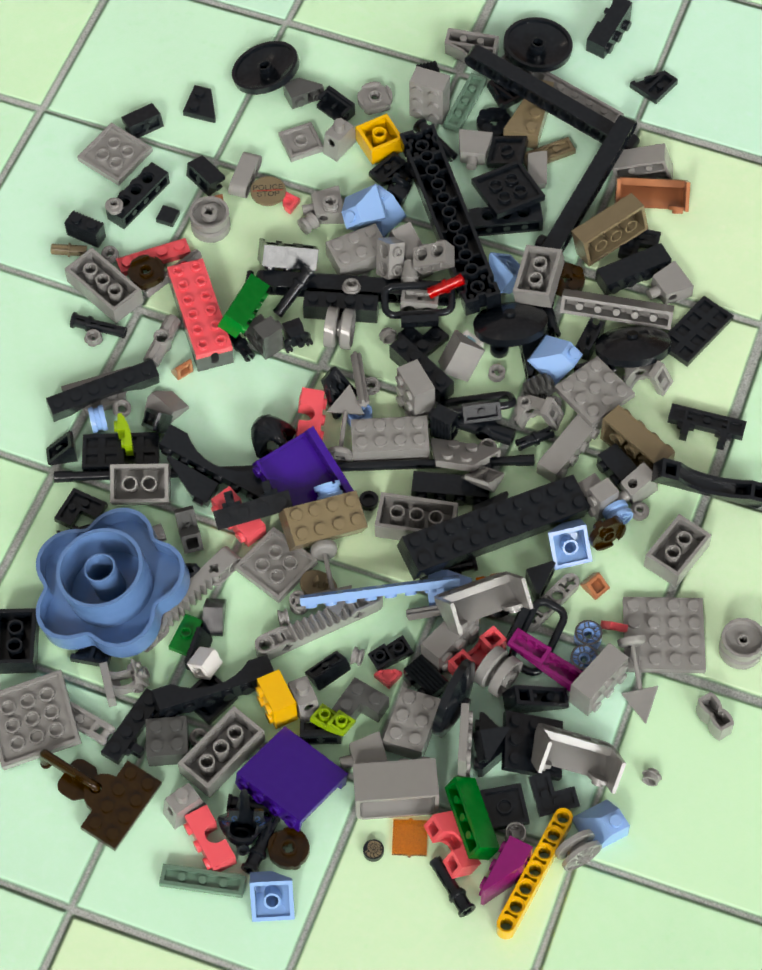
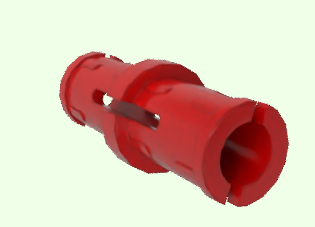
(446, 286)

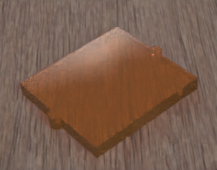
(409, 838)

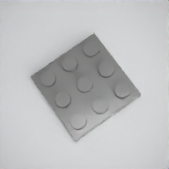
(115, 154)
(594, 391)
(274, 567)
(465, 741)

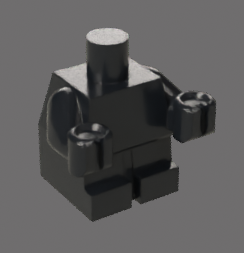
(400, 189)
(295, 335)

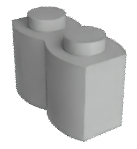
(711, 713)

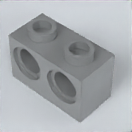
(390, 257)
(433, 257)
(417, 300)

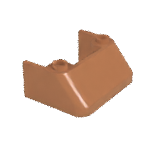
(655, 193)

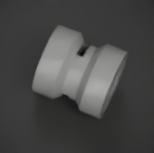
(516, 830)

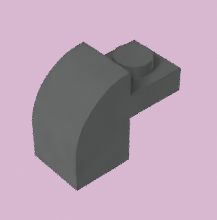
(188, 529)

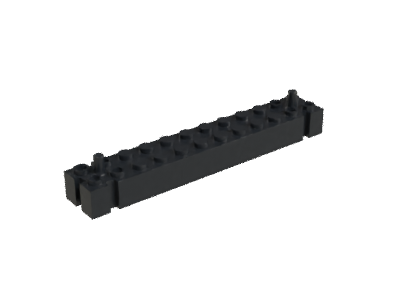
(450, 217)

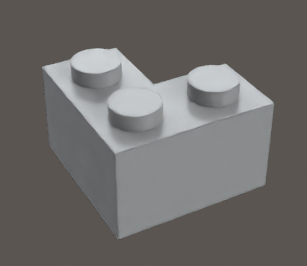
(598, 494)

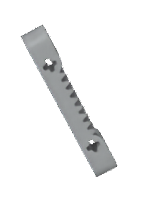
(211, 574)
(313, 627)

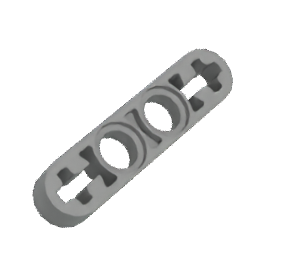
(558, 587)

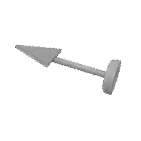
(345, 404)
(323, 551)
(641, 699)

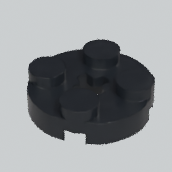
(490, 115)

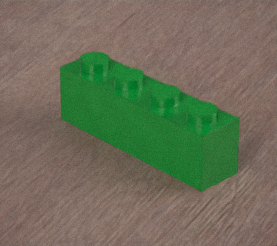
(244, 305)
(472, 818)

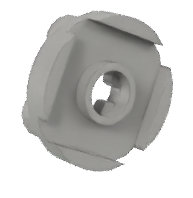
(374, 106)

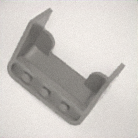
(483, 598)
(577, 754)

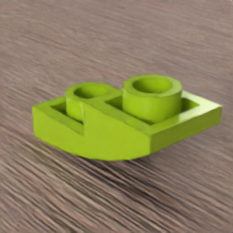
(122, 427)
(332, 721)

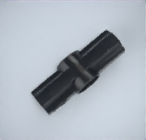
(489, 430)

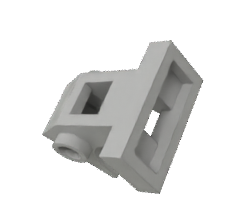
(655, 372)
(542, 407)
(112, 680)

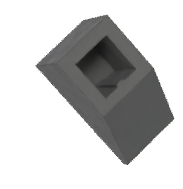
(302, 92)

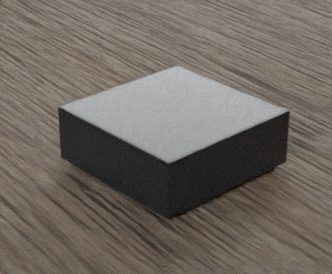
(167, 216)

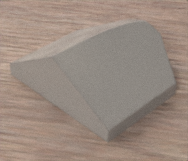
(167, 403)
(485, 478)

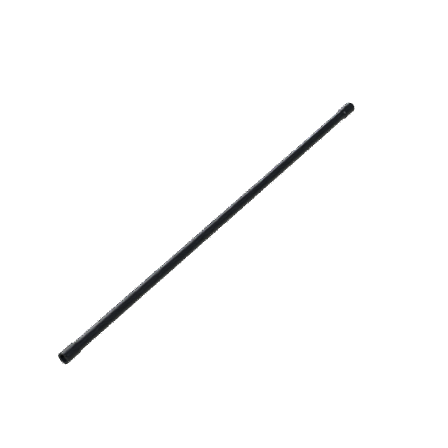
(518, 460)

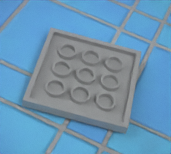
(671, 632)
(36, 718)

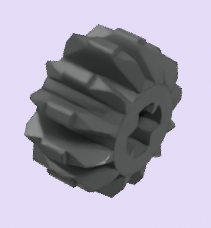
(539, 386)

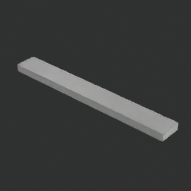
(576, 94)

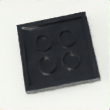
(508, 189)
(519, 741)

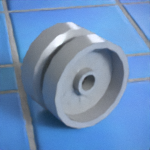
(210, 219)
(339, 326)
(741, 643)
(498, 671)

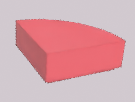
(290, 202)
(610, 625)
(388, 677)

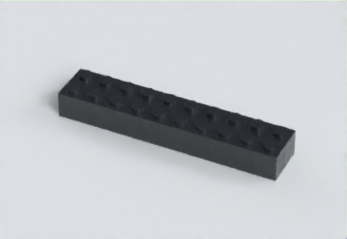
(492, 527)

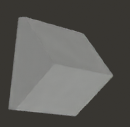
(460, 357)

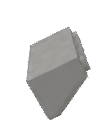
(396, 788)

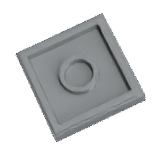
(301, 141)

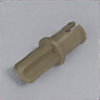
(70, 250)

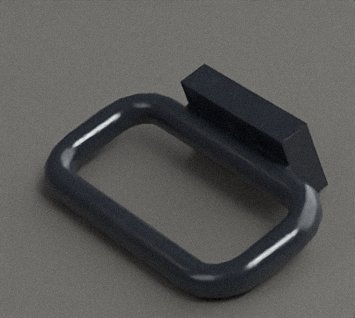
(416, 318)
(481, 406)
(523, 621)

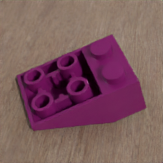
(506, 869)

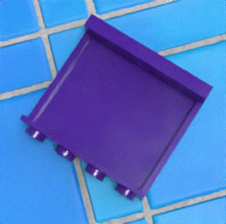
(300, 468)
(290, 778)

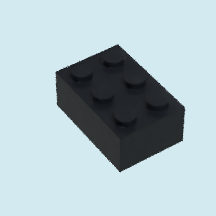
(18, 641)

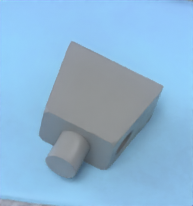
(339, 139)
(474, 147)
(317, 209)
(670, 284)
(637, 485)
(304, 696)
(365, 749)
(181, 803)

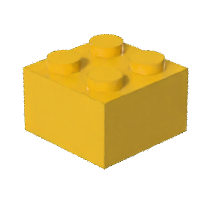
(378, 138)
(276, 699)

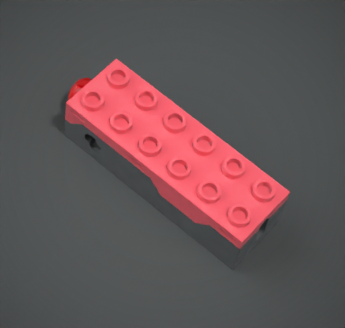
(200, 314)

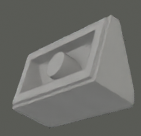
(538, 167)

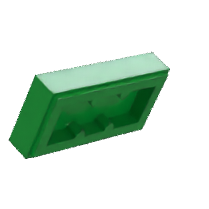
(184, 634)

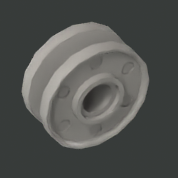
(578, 850)

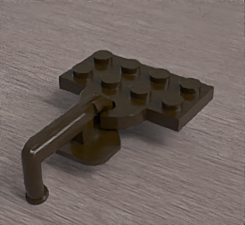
(114, 805)

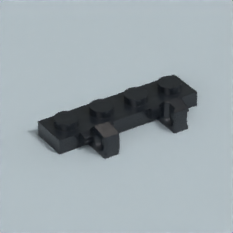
(722, 426)
(236, 513)
(125, 737)

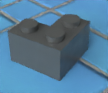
(265, 335)
(362, 699)

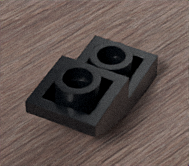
(390, 654)

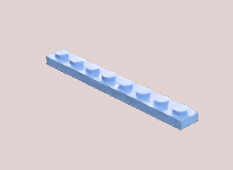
(372, 592)

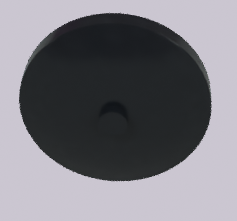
(537, 44)
(265, 67)
(510, 324)
(633, 346)
(456, 692)

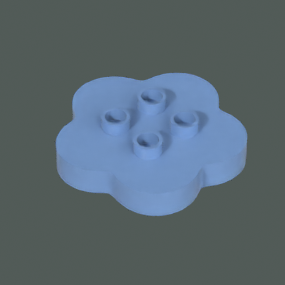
(108, 584)

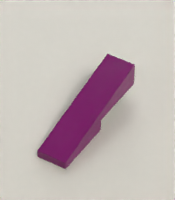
(542, 657)

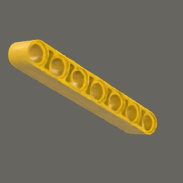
(532, 882)

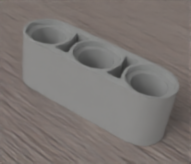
(245, 174)

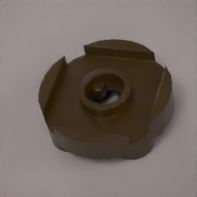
(147, 263)
(576, 275)
(606, 532)
(293, 859)

